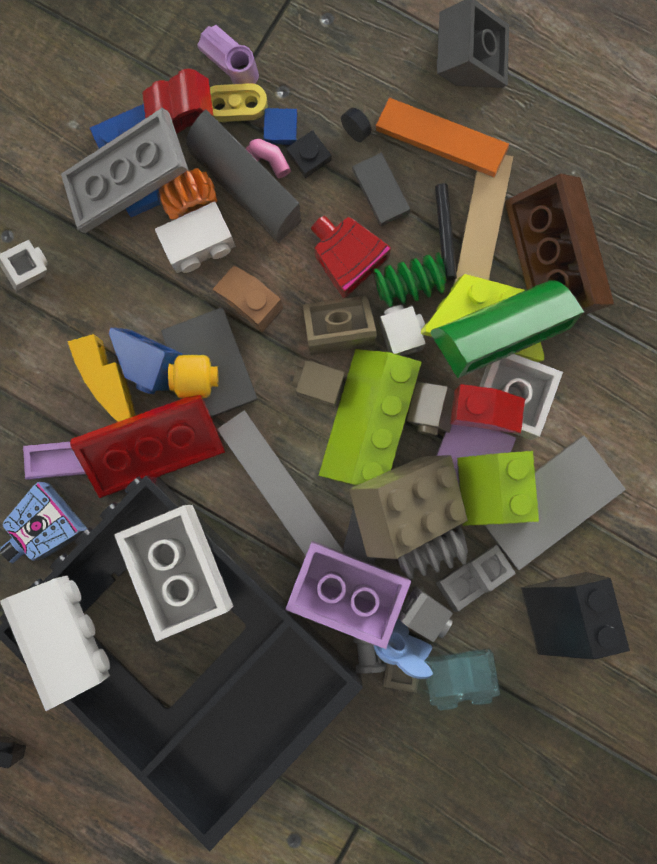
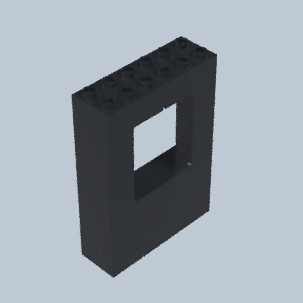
(240, 718)

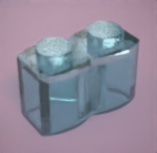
(462, 678)

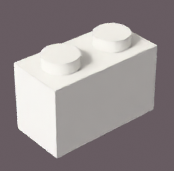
(195, 238)

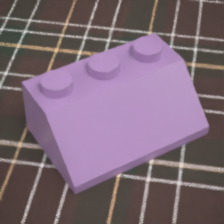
(348, 594)

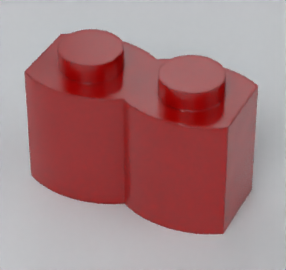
(182, 96)

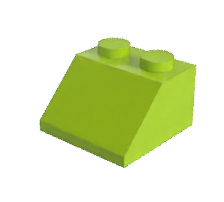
(498, 488)

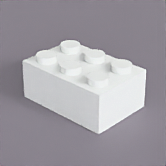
(174, 572)

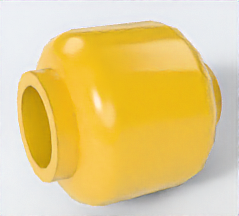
(192, 376)

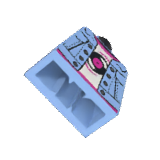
(40, 525)

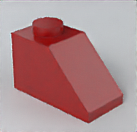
(487, 409)

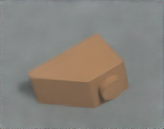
(249, 297)

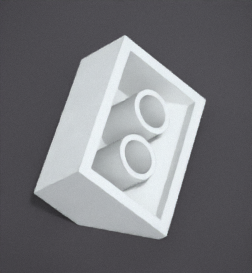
(56, 640)

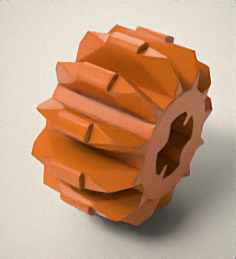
(187, 193)

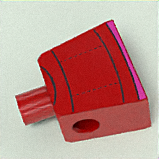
(348, 253)

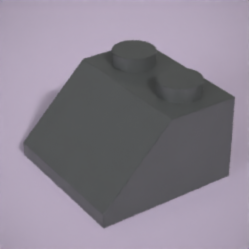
(472, 46)

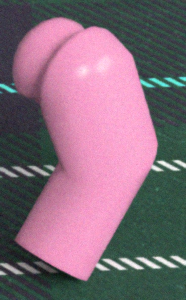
(261, 149)

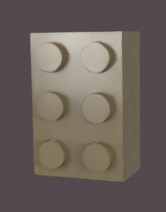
(408, 506)

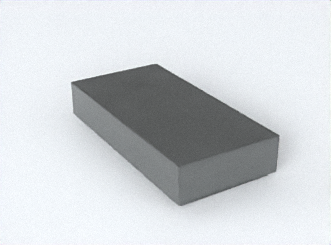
(381, 189)

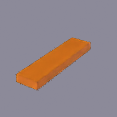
(442, 137)

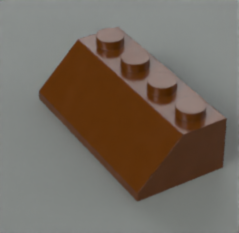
(559, 240)

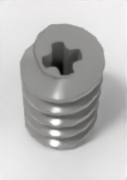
(441, 548)

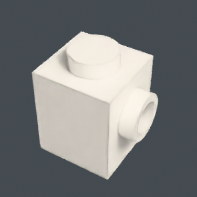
(23, 264)
(402, 330)

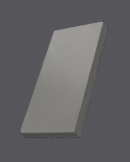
(124, 171)
(568, 493)

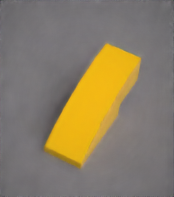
(103, 379)

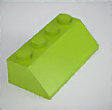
(370, 417)

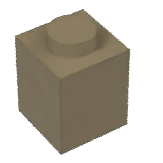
(318, 383)
(431, 408)

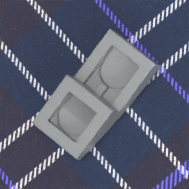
(475, 578)

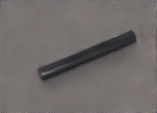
(445, 230)

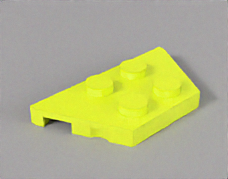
(473, 294)

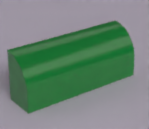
(507, 327)

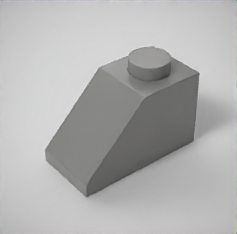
(425, 615)

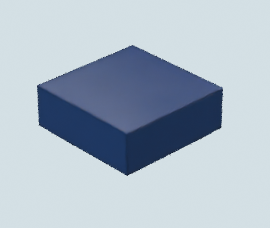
(280, 126)

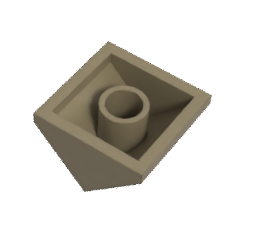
(339, 325)

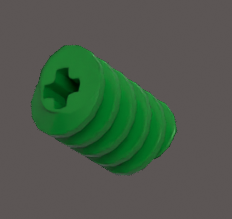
(410, 279)

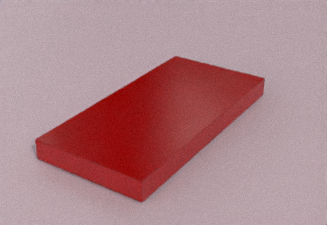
(148, 445)

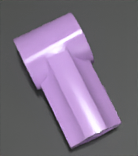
(228, 55)

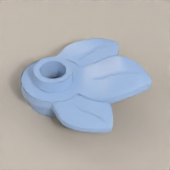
(406, 652)

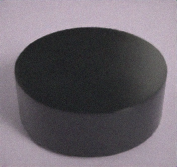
(356, 124)

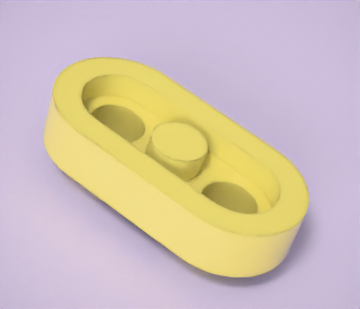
(235, 99)

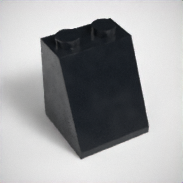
(575, 617)

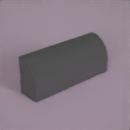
(243, 176)

